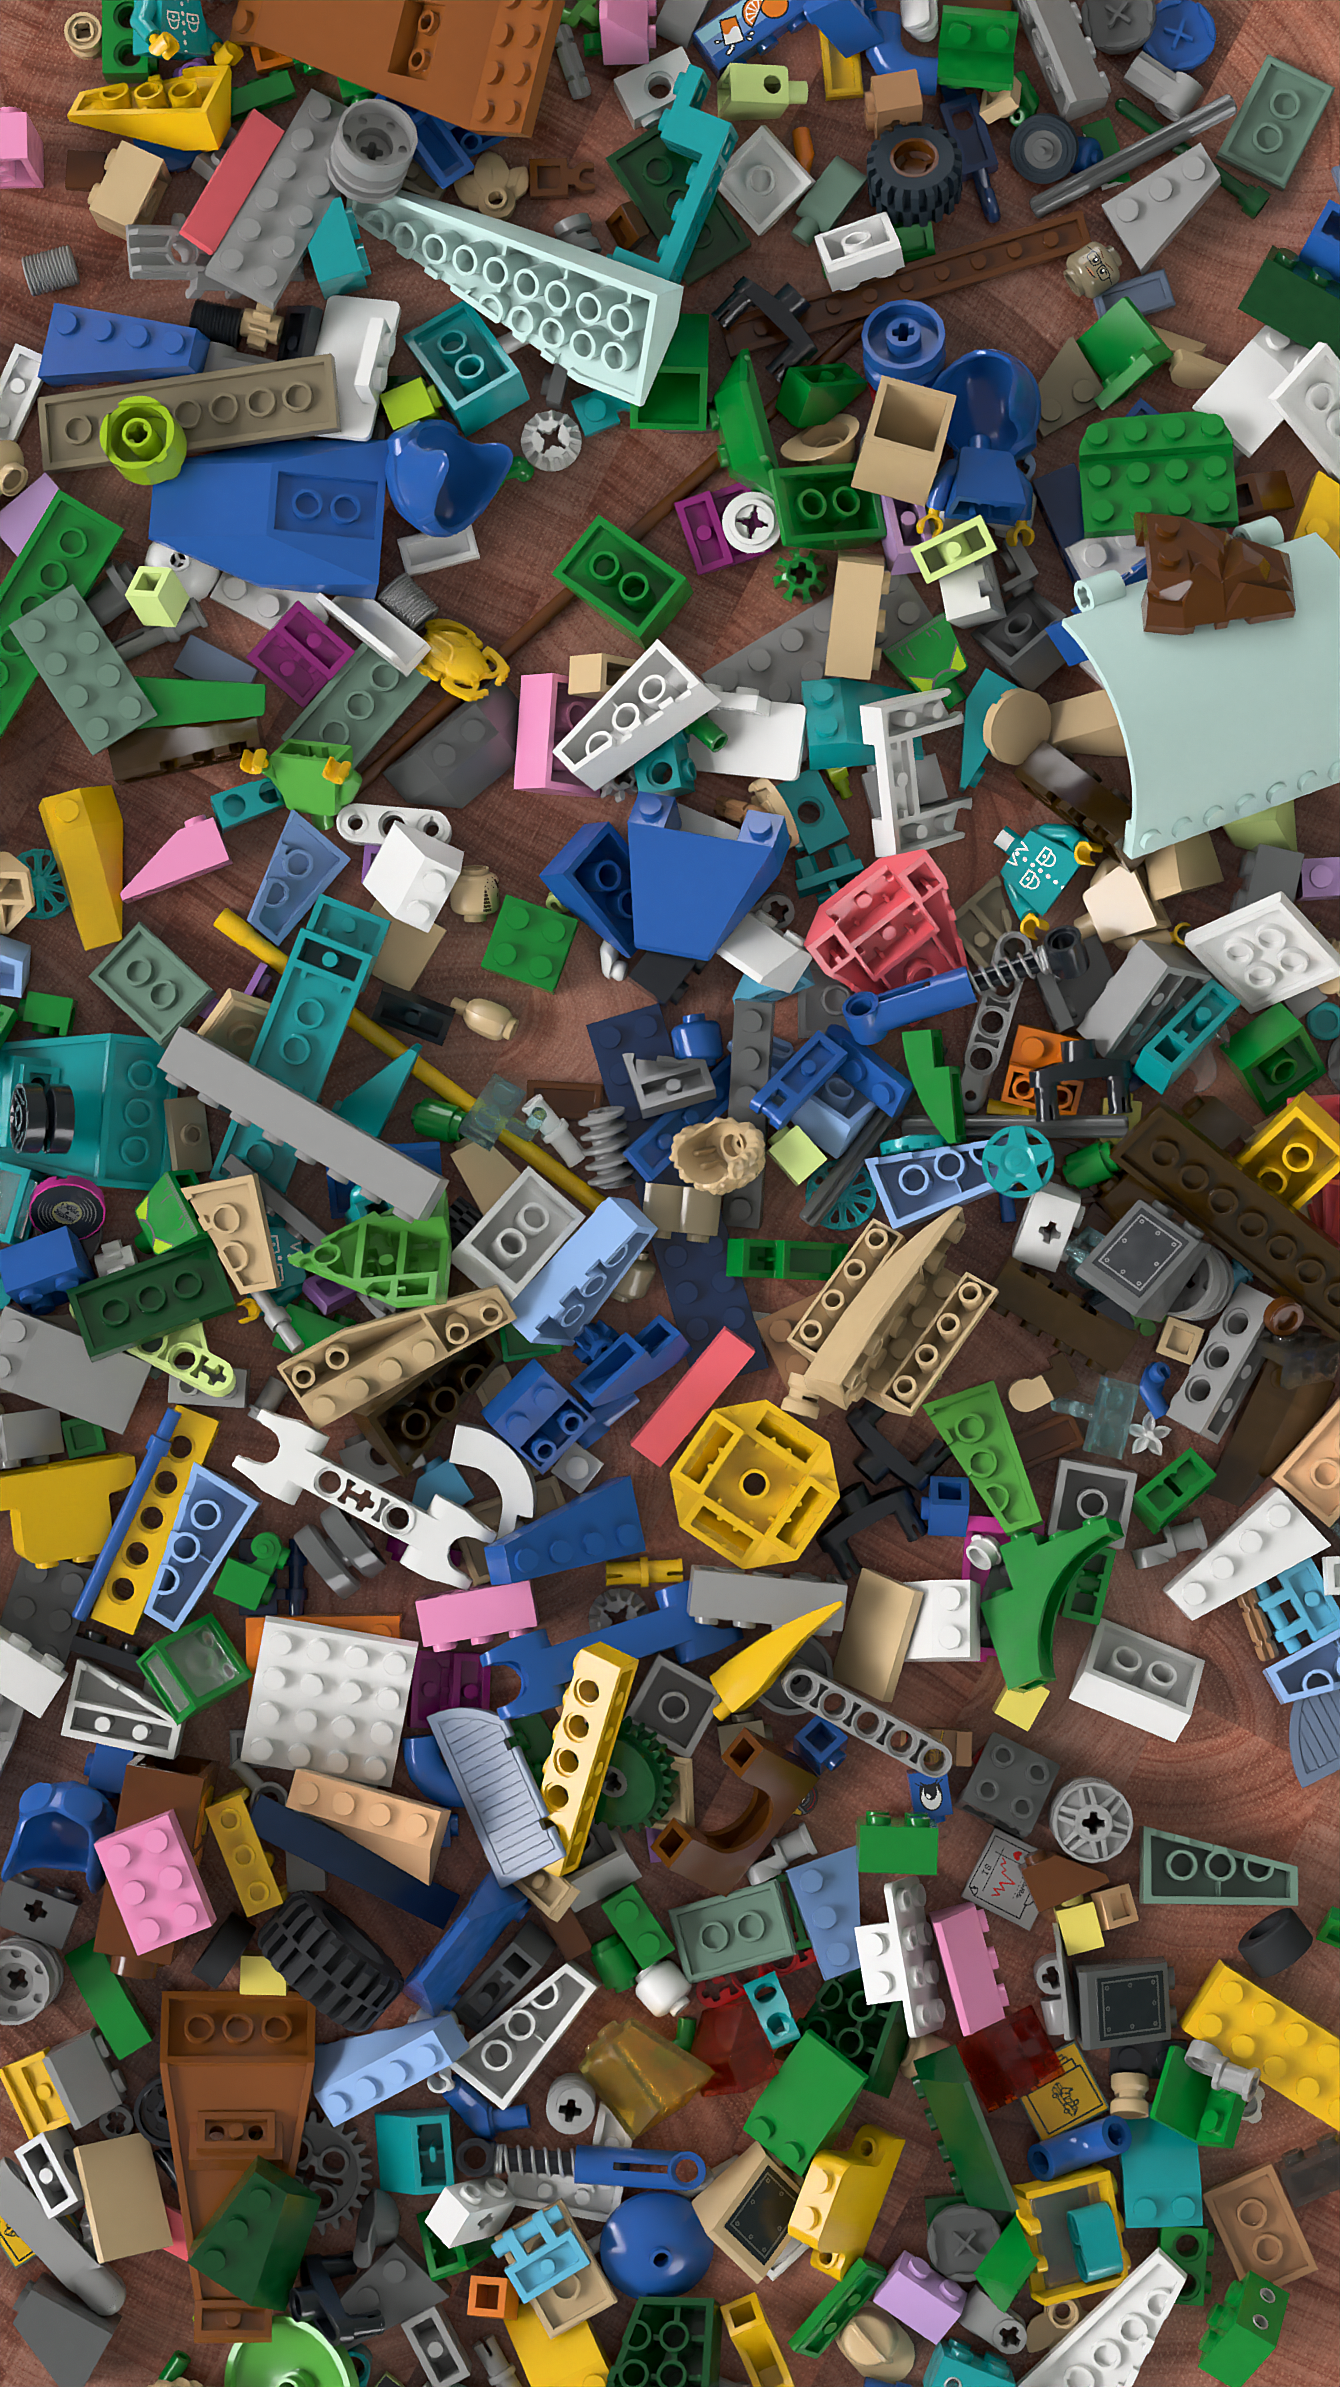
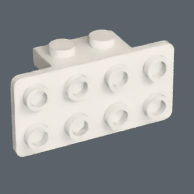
(362, 341)
(762, 737)
(899, 1958)

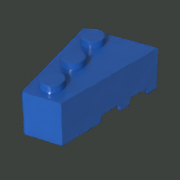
(845, 23)

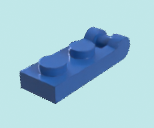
(871, 1073)
(799, 1079)

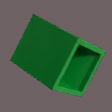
(681, 383)

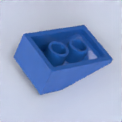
(595, 883)

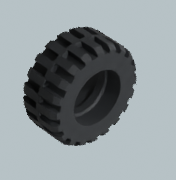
(330, 1961)

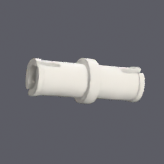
(556, 1132)

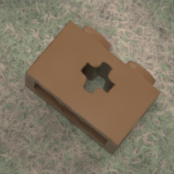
(893, 101)

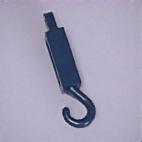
(975, 145)

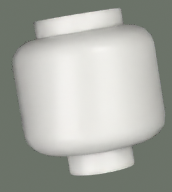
(663, 1988)

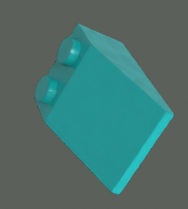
(467, 367)
(835, 725)
(1159, 2178)

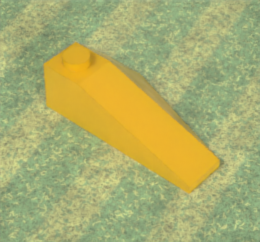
(175, 112)
(88, 851)

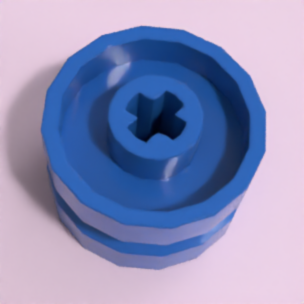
(904, 343)

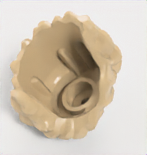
(719, 1154)

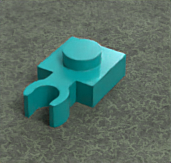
(598, 412)

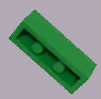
(261, 94)

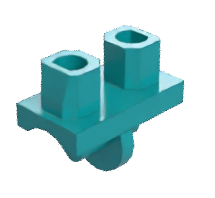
(813, 881)

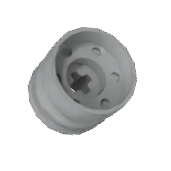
(372, 151)
(1211, 1290)
(1074, 1803)
(42, 1982)

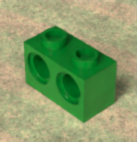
(118, 43)
(1172, 1491)
(1190, 2261)

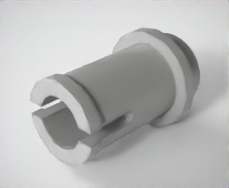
(269, 1398)

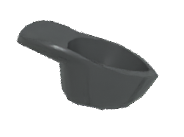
(376, 2226)

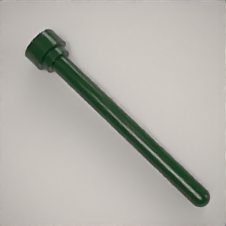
(1249, 197)

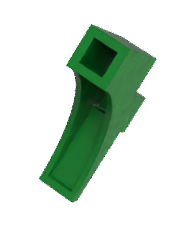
(1025, 1616)

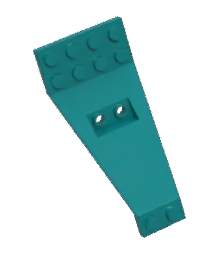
(117, 1103)

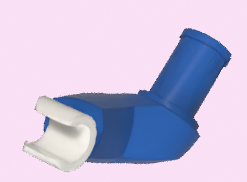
(475, 2109)

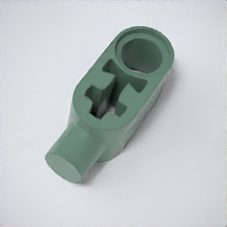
(828, 200)

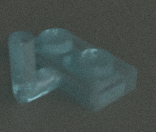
(495, 1112)
(1108, 1418)

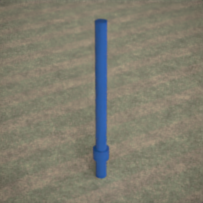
(157, 1446)

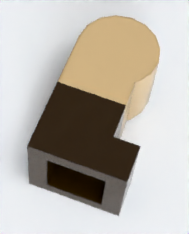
(1052, 1383)

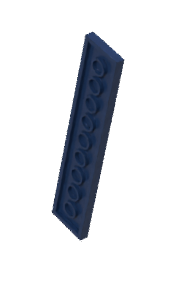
(691, 1271)

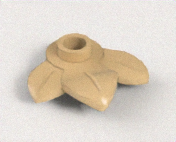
(491, 182)
(1050, 2328)

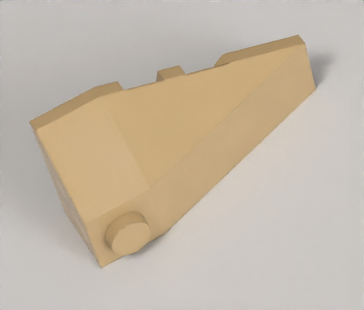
(1087, 726)

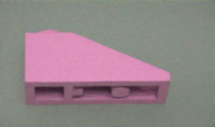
(184, 857)

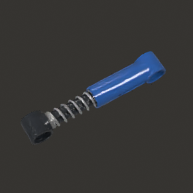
(874, 1015)
(588, 2164)

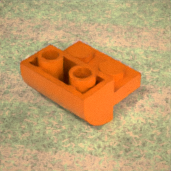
(1030, 1050)

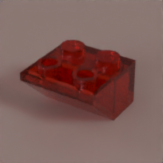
(734, 2048)
(1010, 2058)

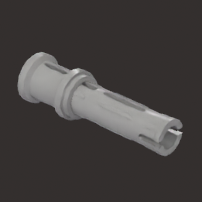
(152, 636)

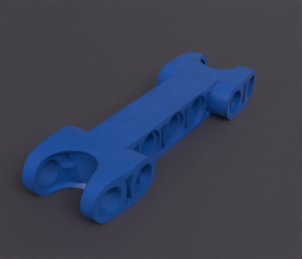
(548, 1668)

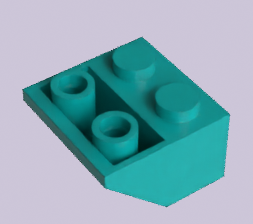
(335, 257)
(416, 2150)

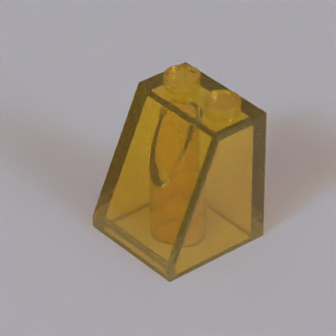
(641, 2075)

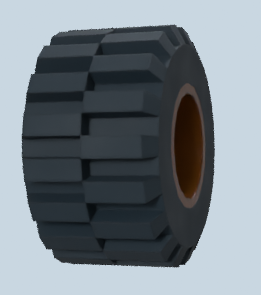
(914, 174)

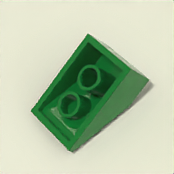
(822, 509)
(623, 582)
(806, 2103)

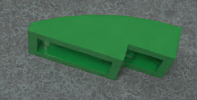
(935, 1084)
(783, 1259)
(109, 2000)

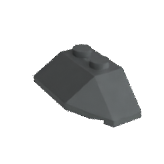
(461, 752)

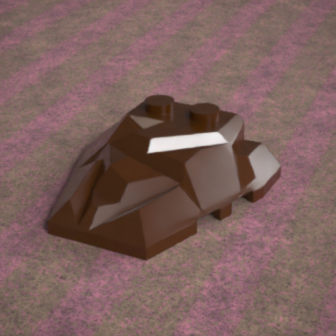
(1208, 576)

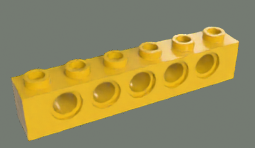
(129, 1613)
(614, 1675)

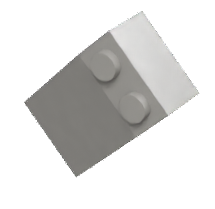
(55, 1370)

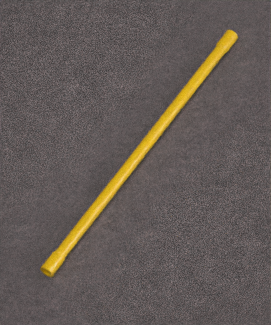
(246, 936)

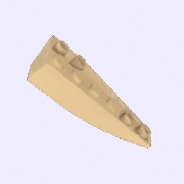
(880, 1312)
(387, 1351)

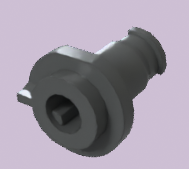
(108, 597)

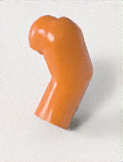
(803, 147)

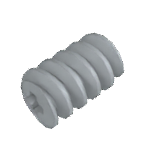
(607, 1147)
(568, 2119)

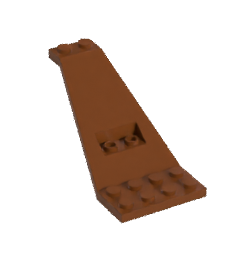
(448, 58)
(236, 2071)

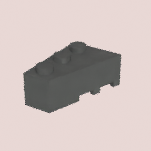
(394, 2284)

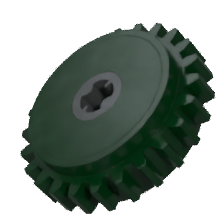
(637, 1780)

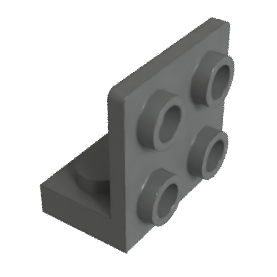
(1071, 999)
(1008, 1786)

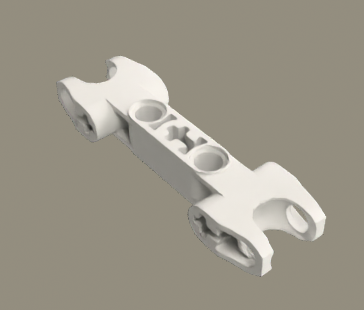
(302, 1466)

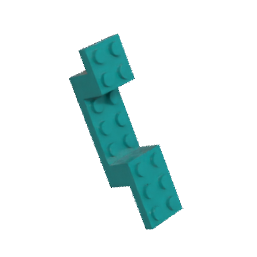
(702, 139)
(308, 1022)

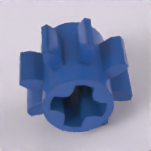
(594, 1341)

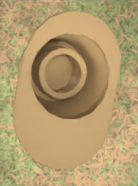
(824, 443)
(877, 2344)

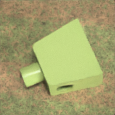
(757, 92)

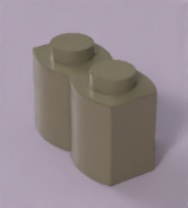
(682, 1211)

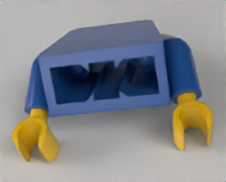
(985, 485)

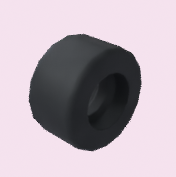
(1275, 1943)

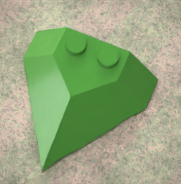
(388, 1257)

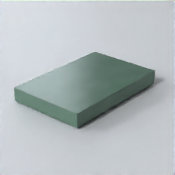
(1275, 122)
(152, 984)
(733, 1932)

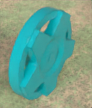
(1018, 1161)

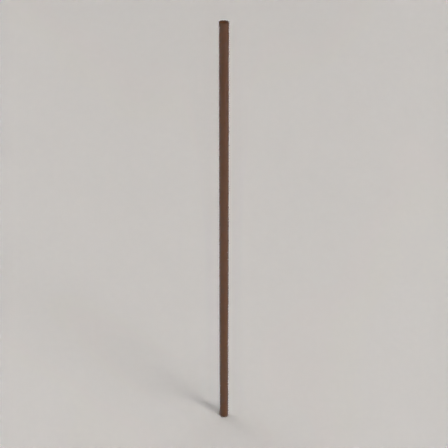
(565, 597)

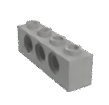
(1228, 1382)

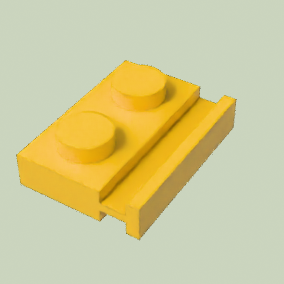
(34, 2094)

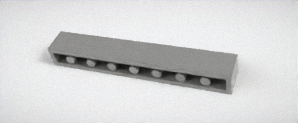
(302, 1124)

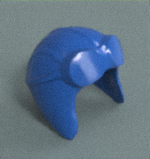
(993, 399)
(442, 478)
(59, 1831)

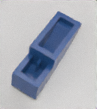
(436, 147)
(632, 1363)

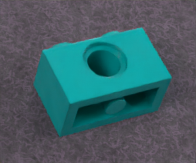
(828, 828)

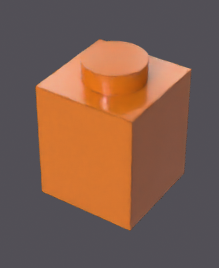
(492, 2298)

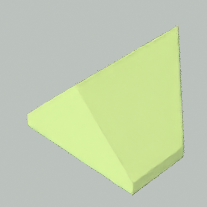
(1269, 827)

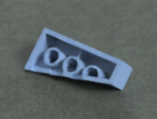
(203, 1535)
(375, 2066)

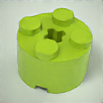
(143, 441)

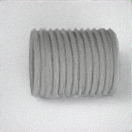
(50, 270)
(408, 602)

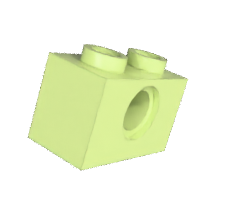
(954, 549)
(795, 1153)

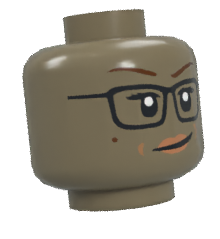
(1092, 269)

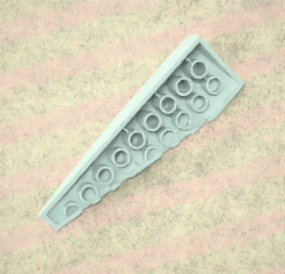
(569, 303)

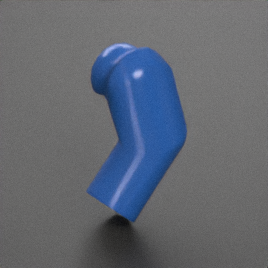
(1152, 1386)

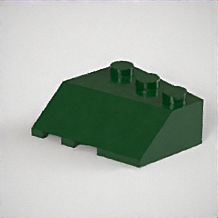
(865, 2034)
(258, 2236)
(670, 2344)

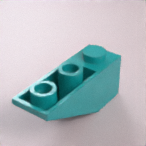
(973, 748)

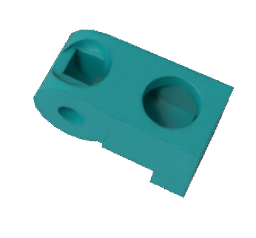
(246, 803)
(773, 2010)

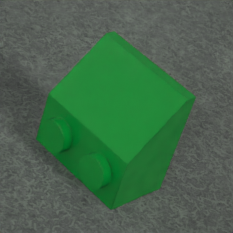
(1273, 1058)

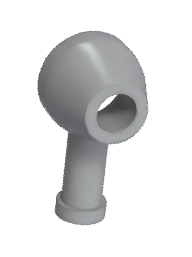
(256, 1784)

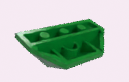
(743, 427)

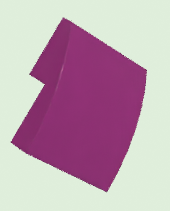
(703, 529)
(300, 654)
(446, 1682)

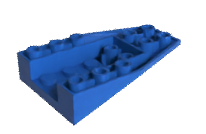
(281, 514)

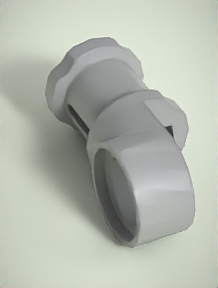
(1176, 1540)
(786, 1849)
(1226, 2075)

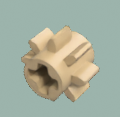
(261, 327)

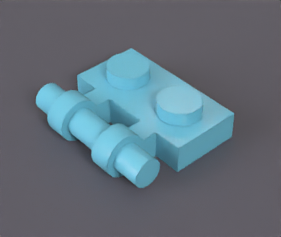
(1305, 1590)
(548, 2263)

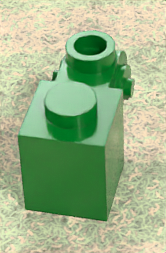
(251, 1582)

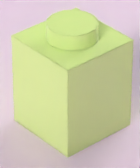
(157, 596)

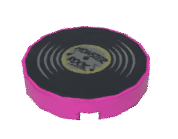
(67, 1203)

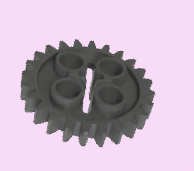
(323, 2138)

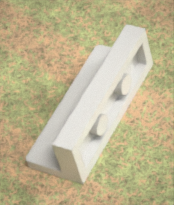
(378, 630)

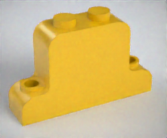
(64, 1506)
(844, 2199)

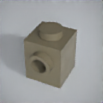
(730, 1729)

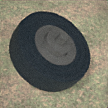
(1044, 148)

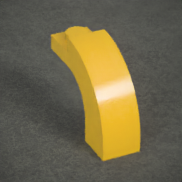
(757, 2342)

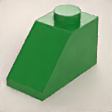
(817, 393)

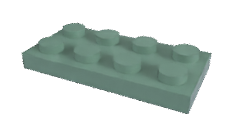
(83, 670)
(359, 704)

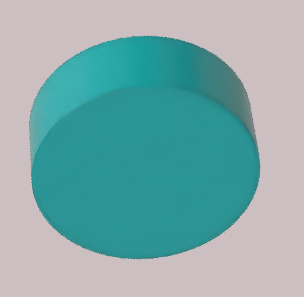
(1323, 1021)

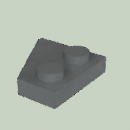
(668, 1083)

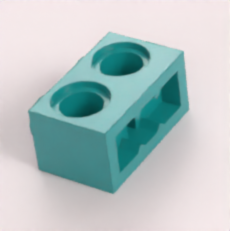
(672, 754)

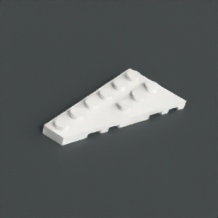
(1116, 2334)

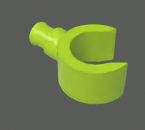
(839, 779)

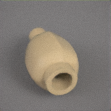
(487, 1018)

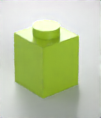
(412, 403)

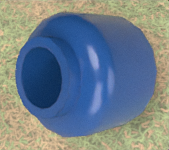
(698, 1039)

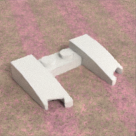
(890, 728)

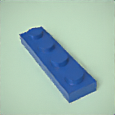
(653, 1148)

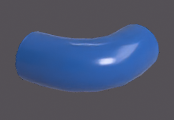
(892, 56)
(429, 1770)
(1079, 2147)

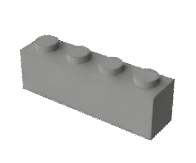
(762, 1597)

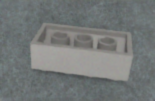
(1064, 56)

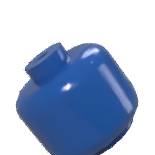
(1088, 155)

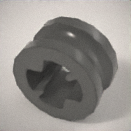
(128, 2123)

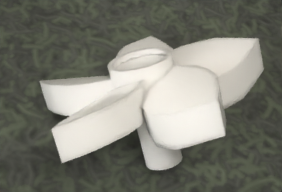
(1148, 1435)

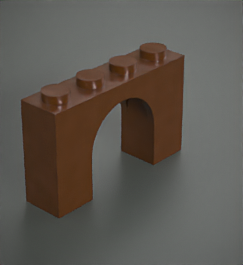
(725, 1855)

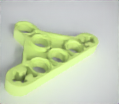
(189, 1340)

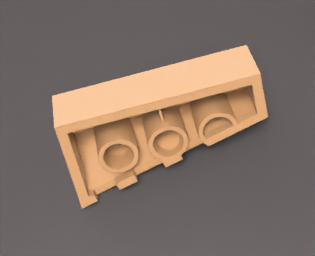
(383, 1822)

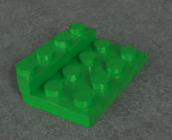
(1157, 466)

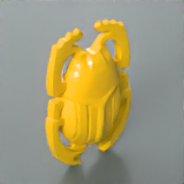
(458, 659)

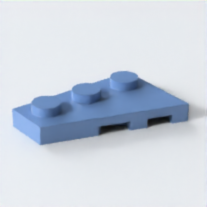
(296, 875)
(829, 1909)

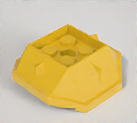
(765, 1525)

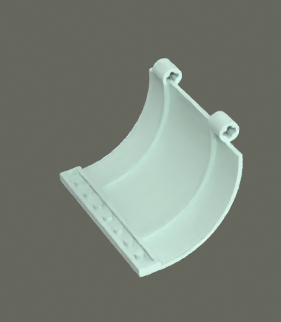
(1221, 714)

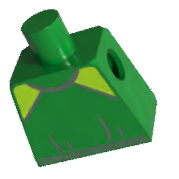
(930, 660)
(167, 1216)

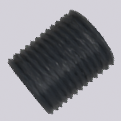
(217, 322)

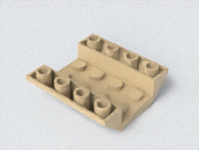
(932, 1329)

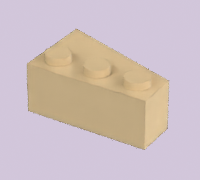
(856, 615)

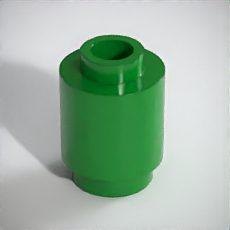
(438, 1120)
(1090, 1165)
(614, 1963)

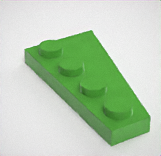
(985, 1447)

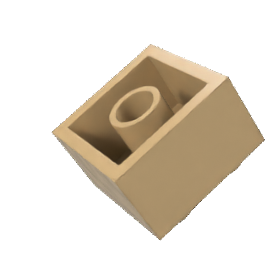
(129, 189)

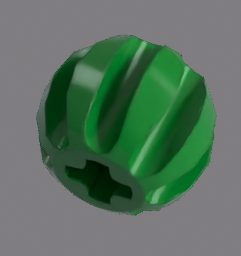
(810, 584)

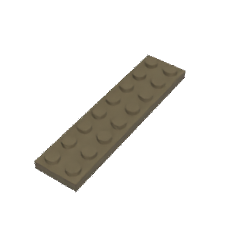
(212, 407)

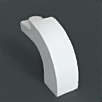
(491, 1453)

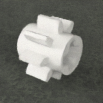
(114, 1258)

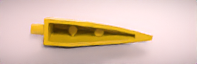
(759, 1665)

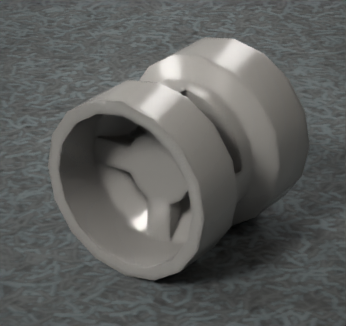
(577, 232)

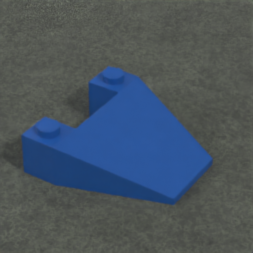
(696, 886)
(439, 1976)

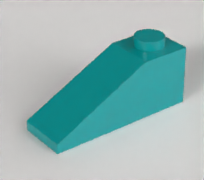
(1185, 1036)
(375, 1099)

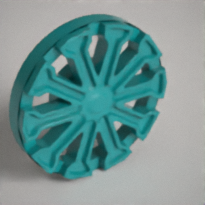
(44, 884)
(912, 1144)
(846, 1200)

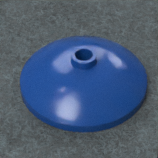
(649, 2226)

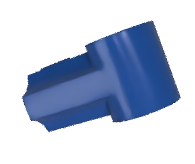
(605, 1416)

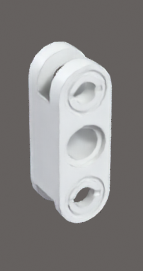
(376, 816)

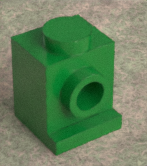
(48, 1012)

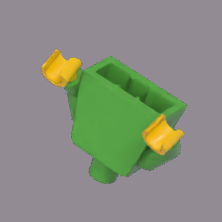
(310, 776)

